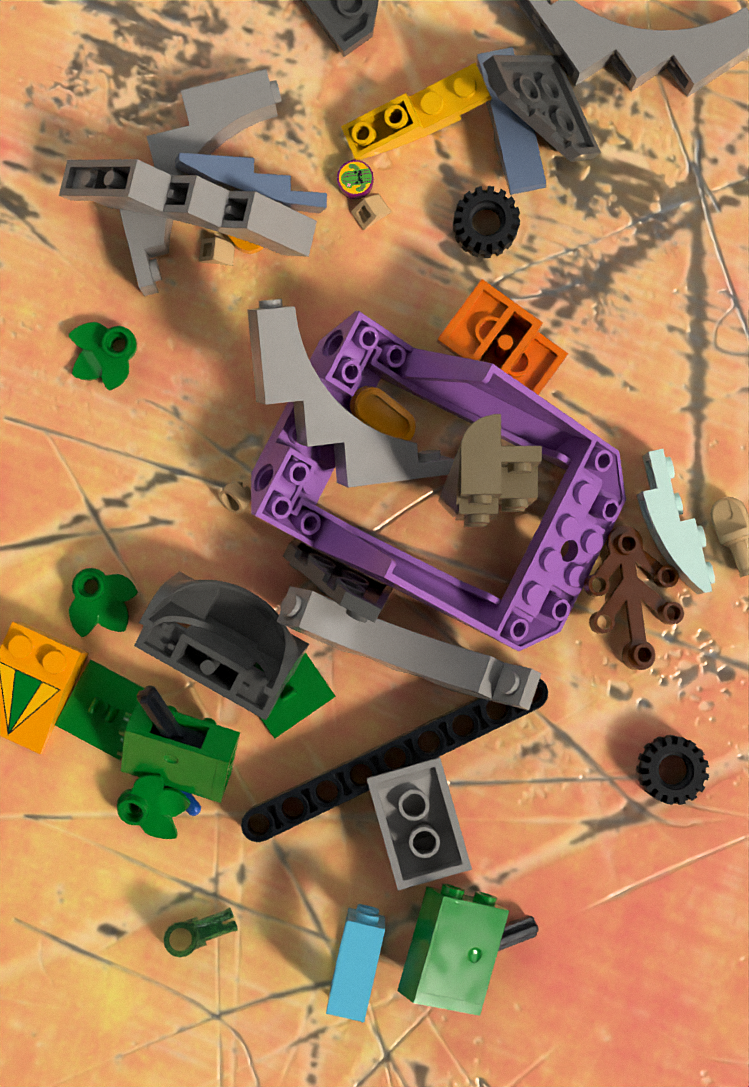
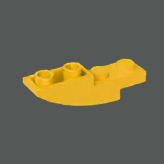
(416, 115)

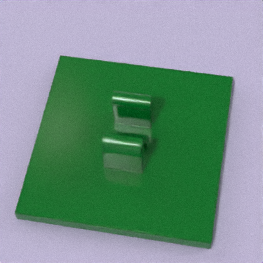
(300, 697)
(98, 707)

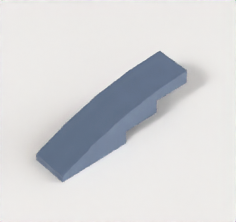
(513, 139)
(239, 175)

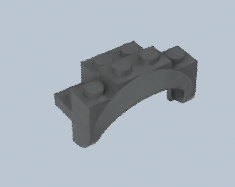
(225, 640)

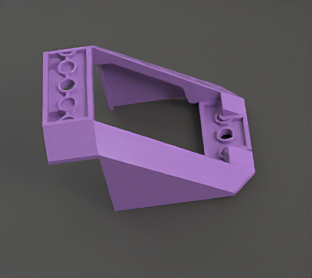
(582, 511)

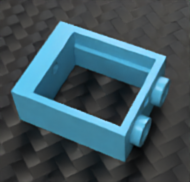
(356, 963)

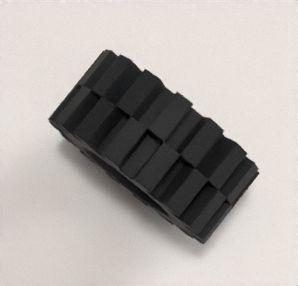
(492, 201)
(695, 769)

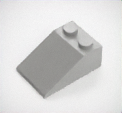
(419, 823)

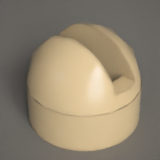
(235, 497)

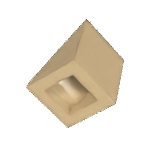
(370, 211)
(217, 251)

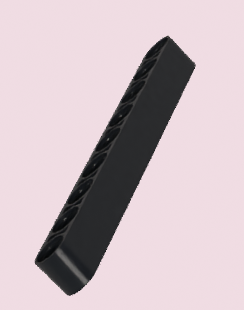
(374, 759)

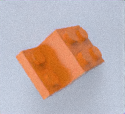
(502, 333)

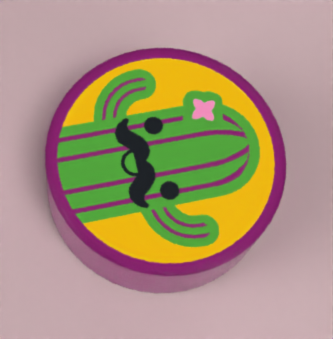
(355, 179)

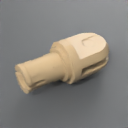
(732, 529)

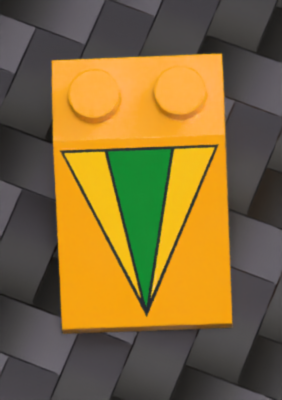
(35, 683)

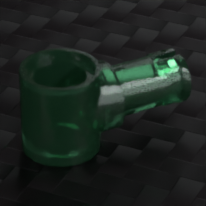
(201, 931)

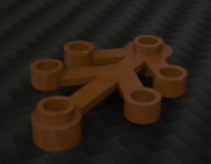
(631, 592)

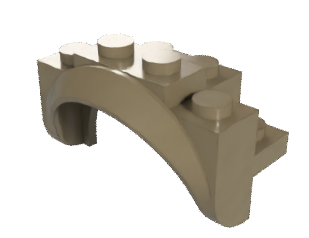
(490, 475)

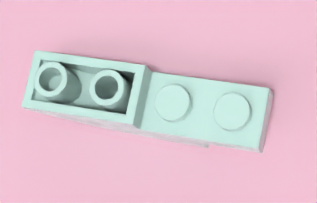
(677, 540)

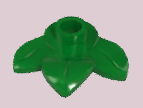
(98, 355)
(102, 607)
(154, 807)

